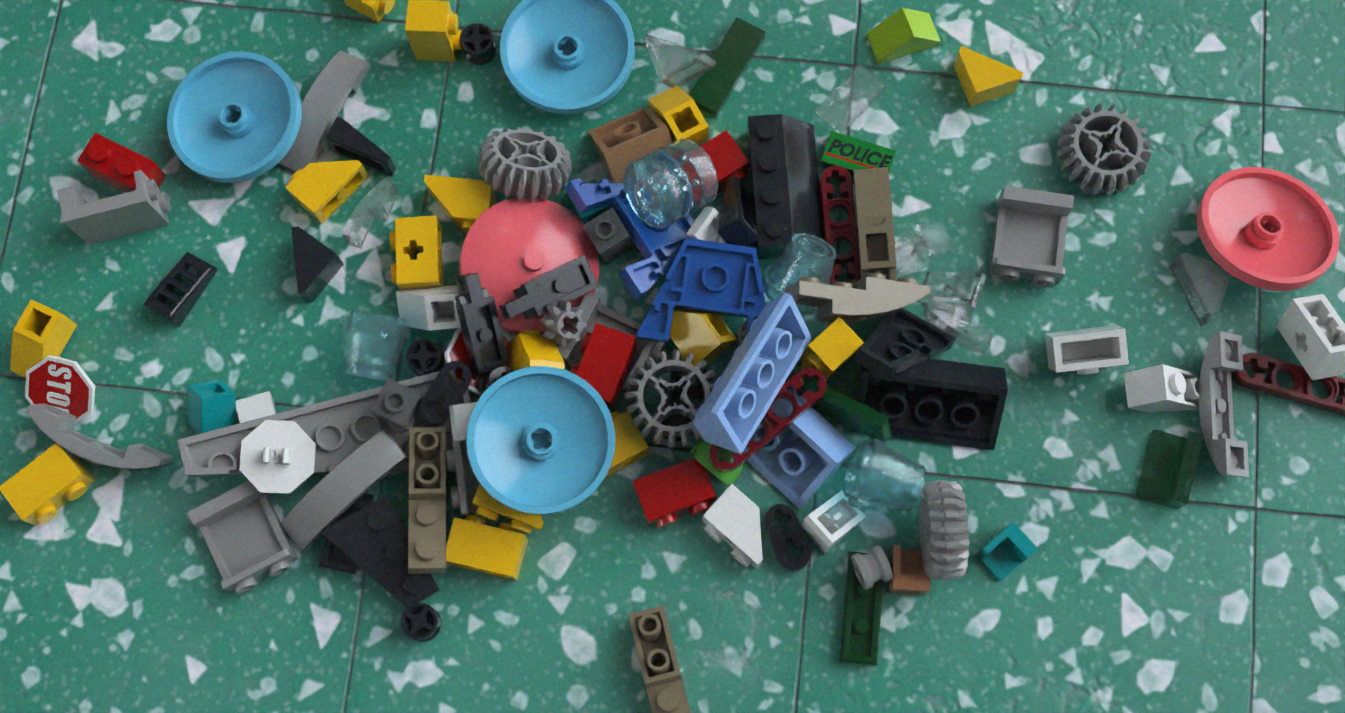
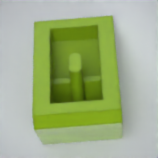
(902, 35)

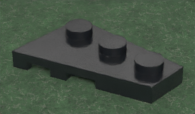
(901, 343)
(379, 546)

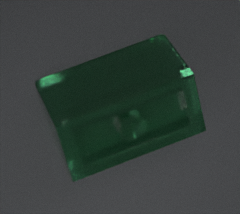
(1169, 468)

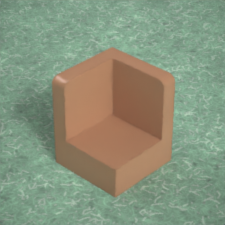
(907, 572)

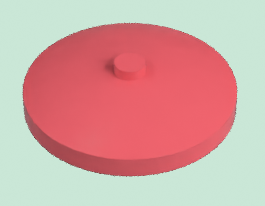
(1267, 228)
(519, 243)

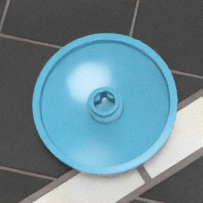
(567, 53)
(234, 117)
(540, 440)

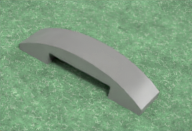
(322, 106)
(1216, 404)
(59, 424)
(342, 488)

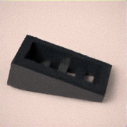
(354, 145)
(737, 215)
(184, 304)

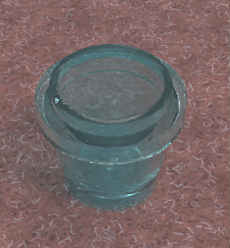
(802, 257)
(372, 344)
(882, 478)

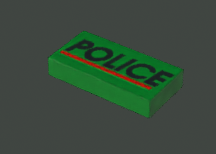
(855, 153)

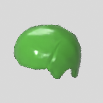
(701, 454)

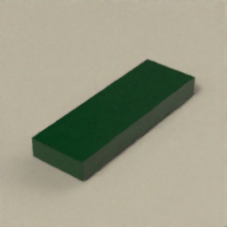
(731, 61)
(849, 412)
(860, 619)

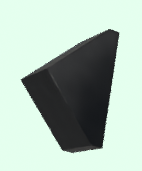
(313, 264)

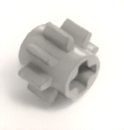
(554, 322)

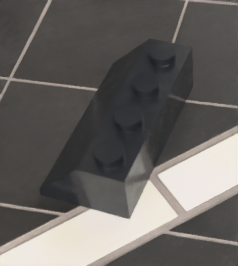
(783, 181)
(939, 402)

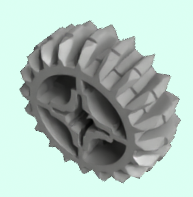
(1129, 159)
(524, 164)
(661, 388)
(943, 530)

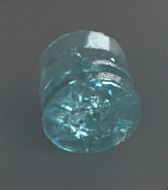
(670, 183)

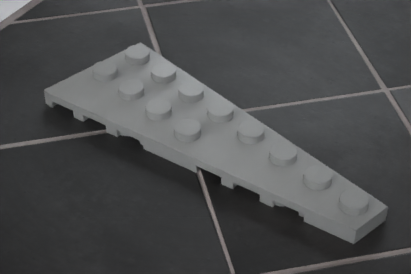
(333, 425)

